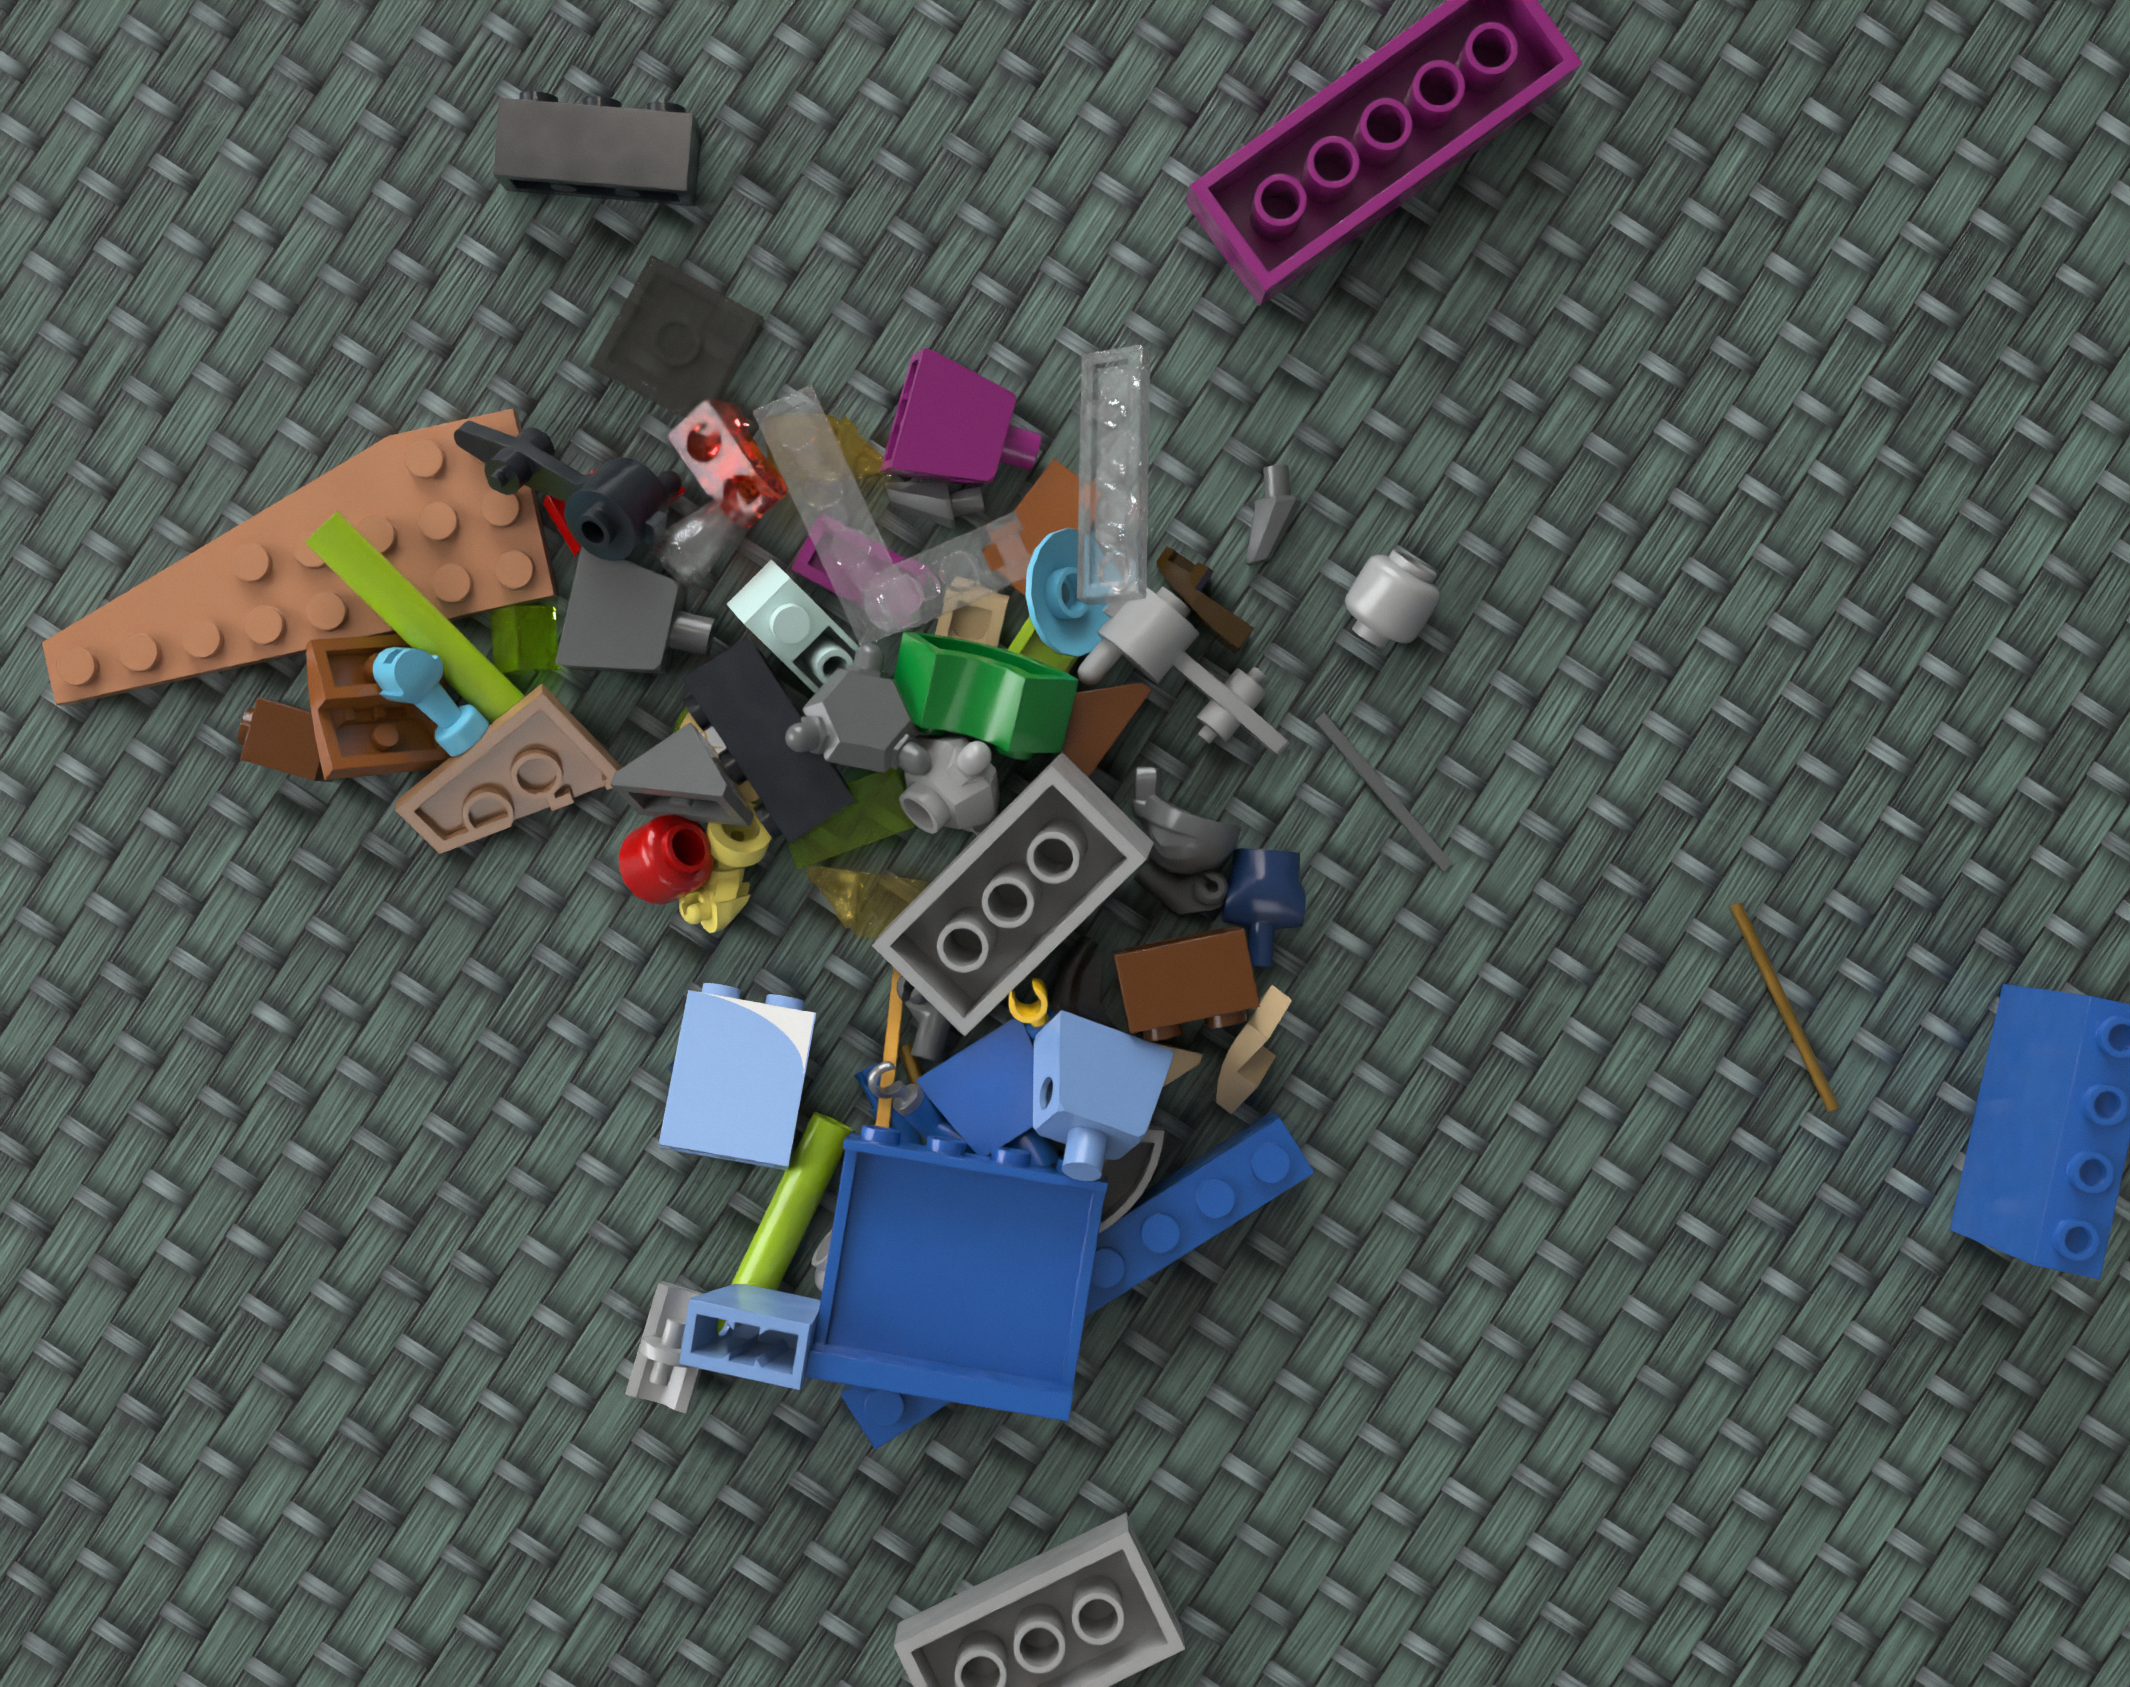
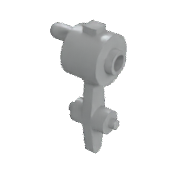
(1153, 640)

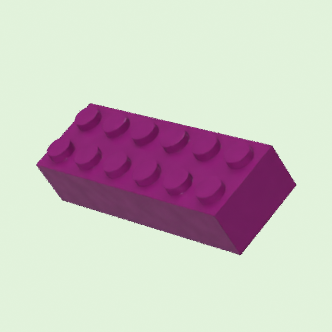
(1378, 137)

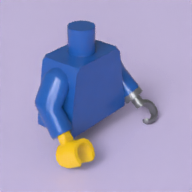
(982, 1090)

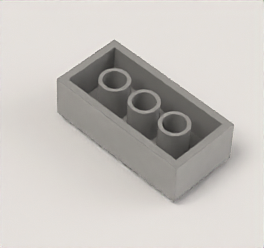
(1014, 894)
(1057, 1620)

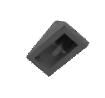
(683, 779)

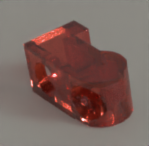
(728, 461)

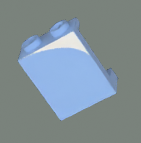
(738, 1077)

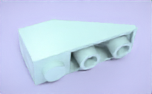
(793, 626)

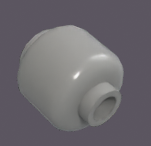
(1392, 598)

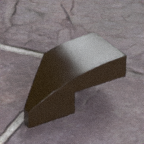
(1186, 583)

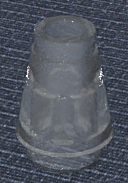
(695, 543)

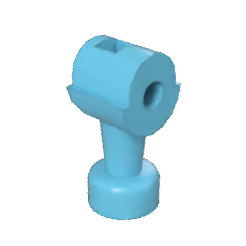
(414, 678)

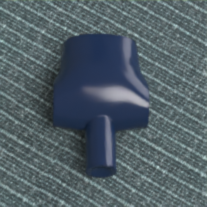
(1264, 896)

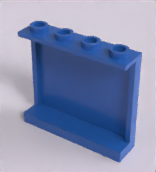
(2049, 1130)
(957, 1274)

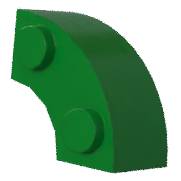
(984, 694)

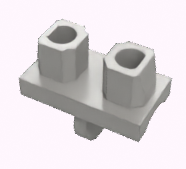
(657, 1368)

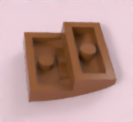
(354, 724)

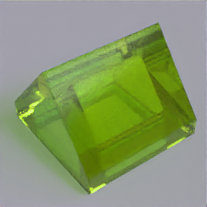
(524, 639)

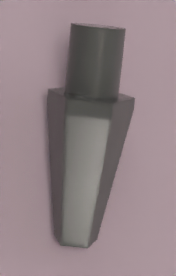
(934, 501)
(1271, 514)

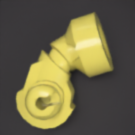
(725, 892)

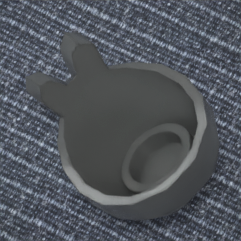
(1180, 839)

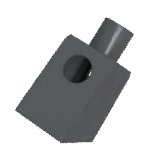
(628, 620)

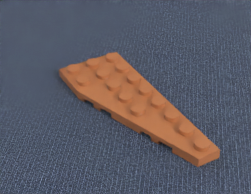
(267, 594)

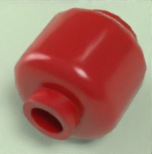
(666, 859)

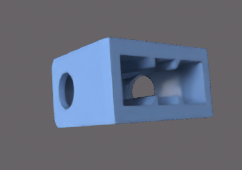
(1094, 1090)
(762, 1338)

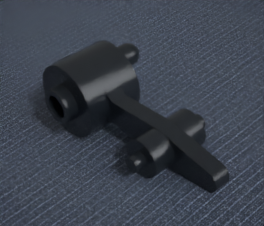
(603, 510)

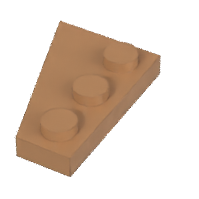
(521, 765)

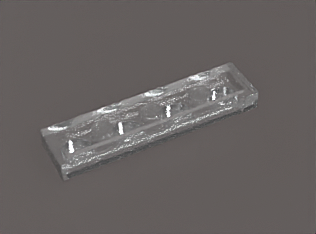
(1113, 476)
(827, 501)

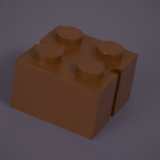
(1186, 981)

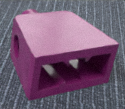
(954, 425)

